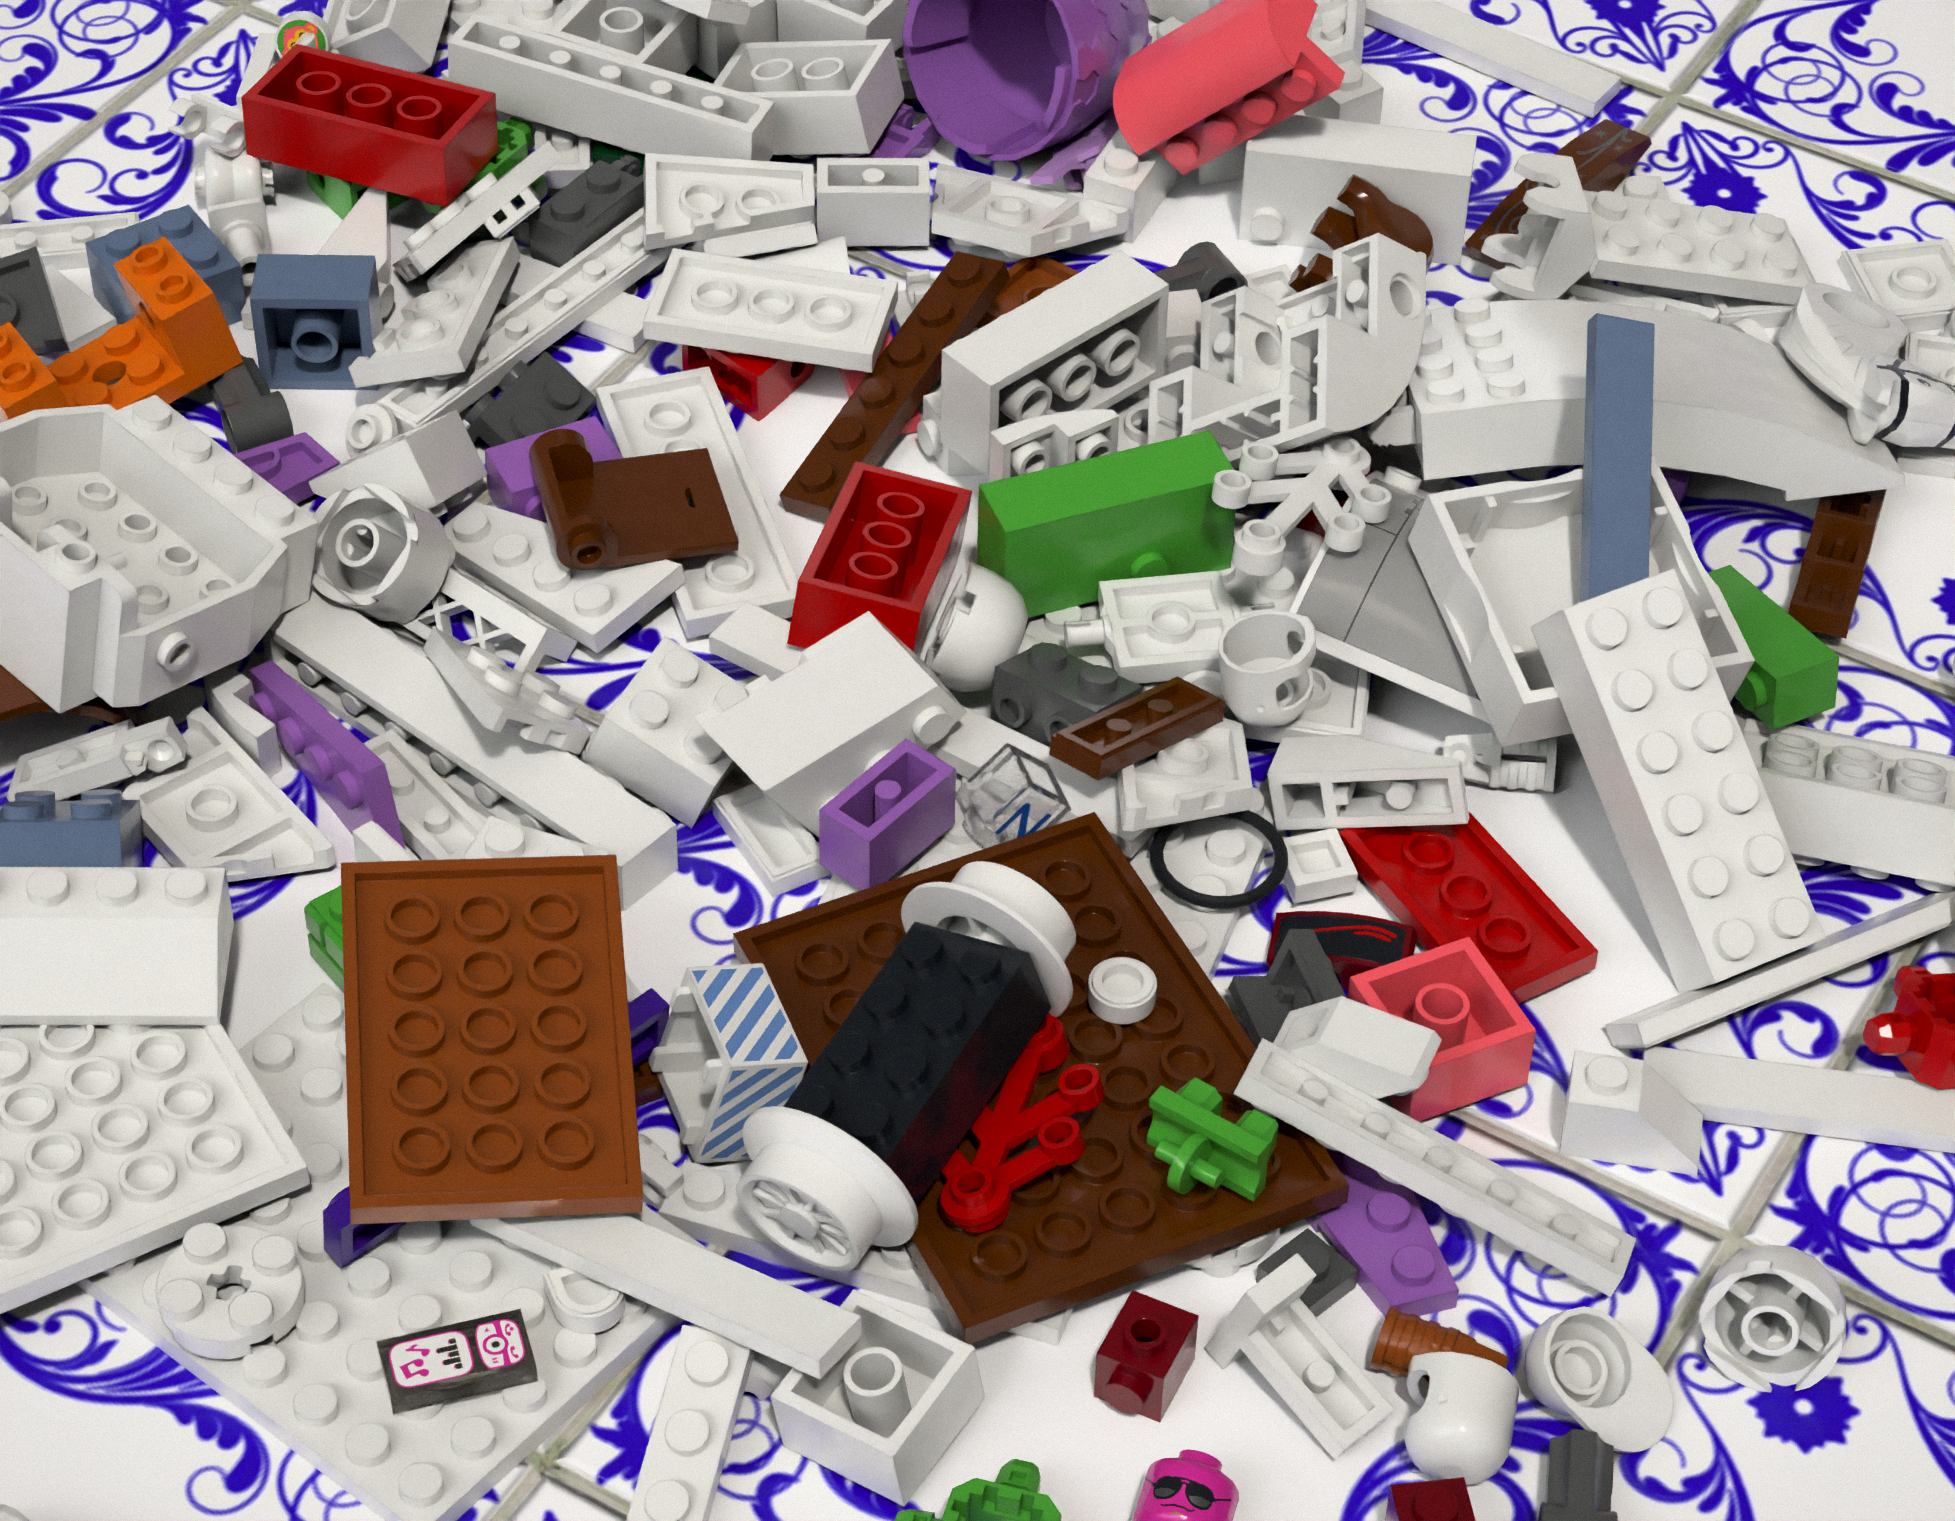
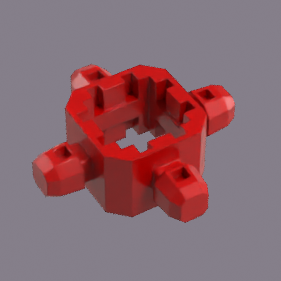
(1919, 1027)

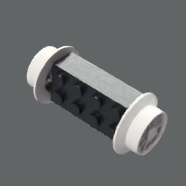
(908, 1067)

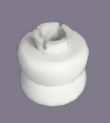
(232, 178)

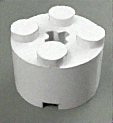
(379, 553)

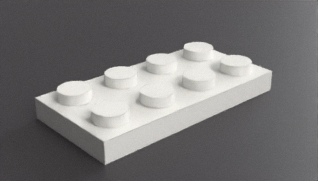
(771, 310)

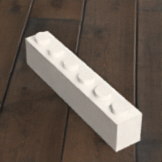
(608, 94)

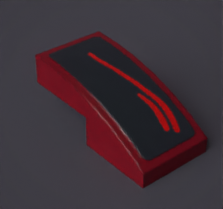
(1348, 939)

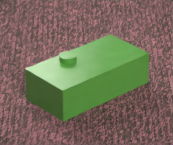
(1106, 521)

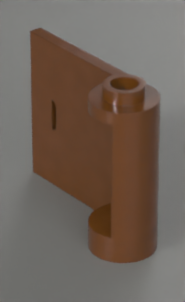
(628, 506)

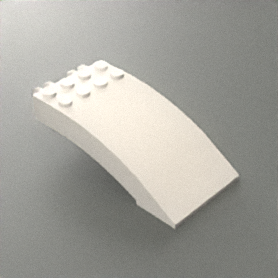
(1509, 392)

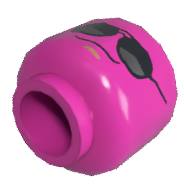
(1187, 1490)

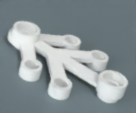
(1331, 465)

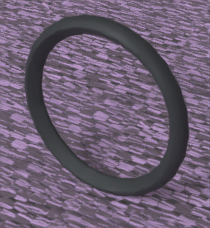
(1222, 902)

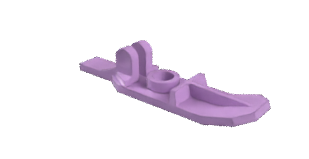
(1077, 154)

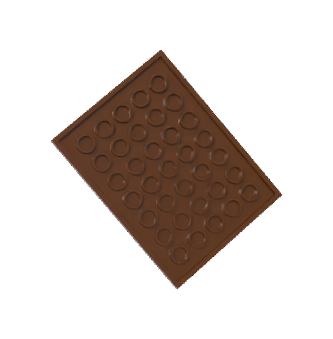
(1111, 1210)

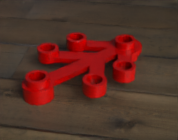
(981, 1193)

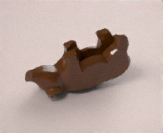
(1373, 215)

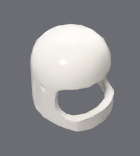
(1260, 672)
(1462, 1417)

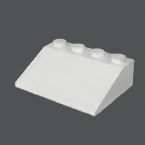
(1859, 801)

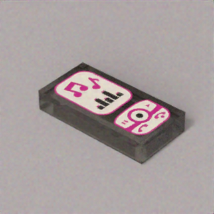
(457, 1361)

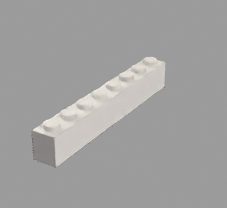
(386, 685)

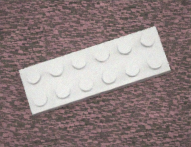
(688, 414)

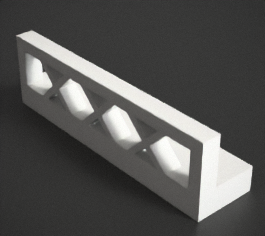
(498, 609)

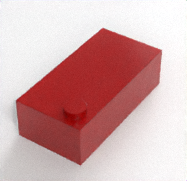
(370, 124)
(881, 553)

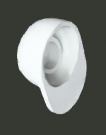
(1601, 1377)

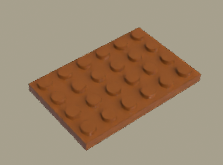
(487, 1040)

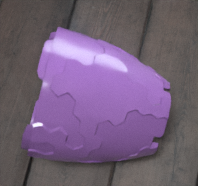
(1018, 71)

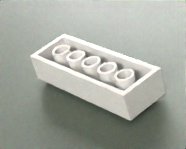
(1677, 781)

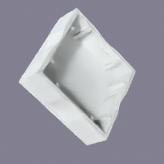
(1513, 557)

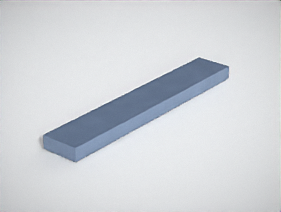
(1617, 454)

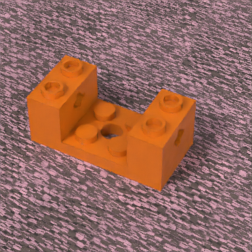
(163, 351)

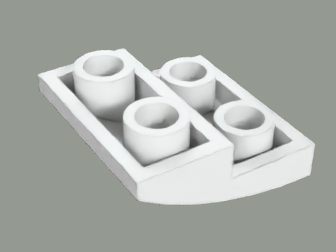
(1051, 441)

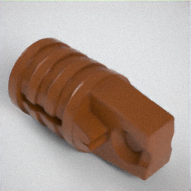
(1409, 1335)

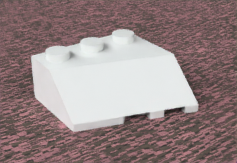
(832, 716)

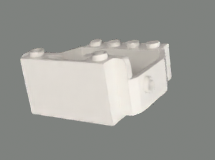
(136, 553)

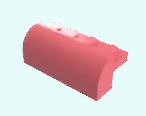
(1222, 80)

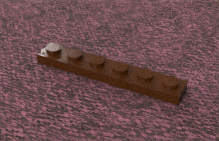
(897, 384)

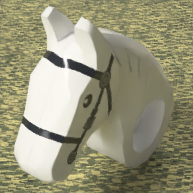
(1851, 354)

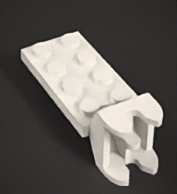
(1638, 242)

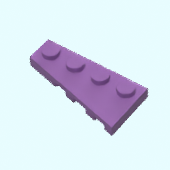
(326, 752)

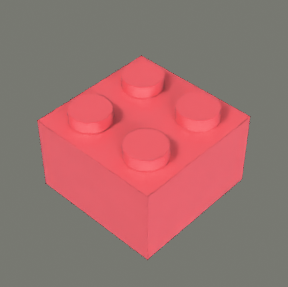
(1480, 1024)

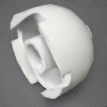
(978, 630)
(1773, 1318)

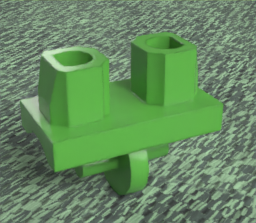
(1206, 1146)

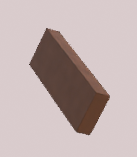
(1137, 728)

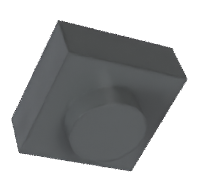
(1333, 1273)

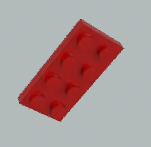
(1464, 885)

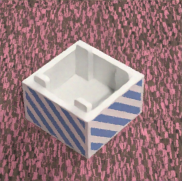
(725, 1056)

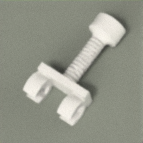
(211, 118)

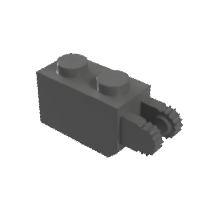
(586, 210)

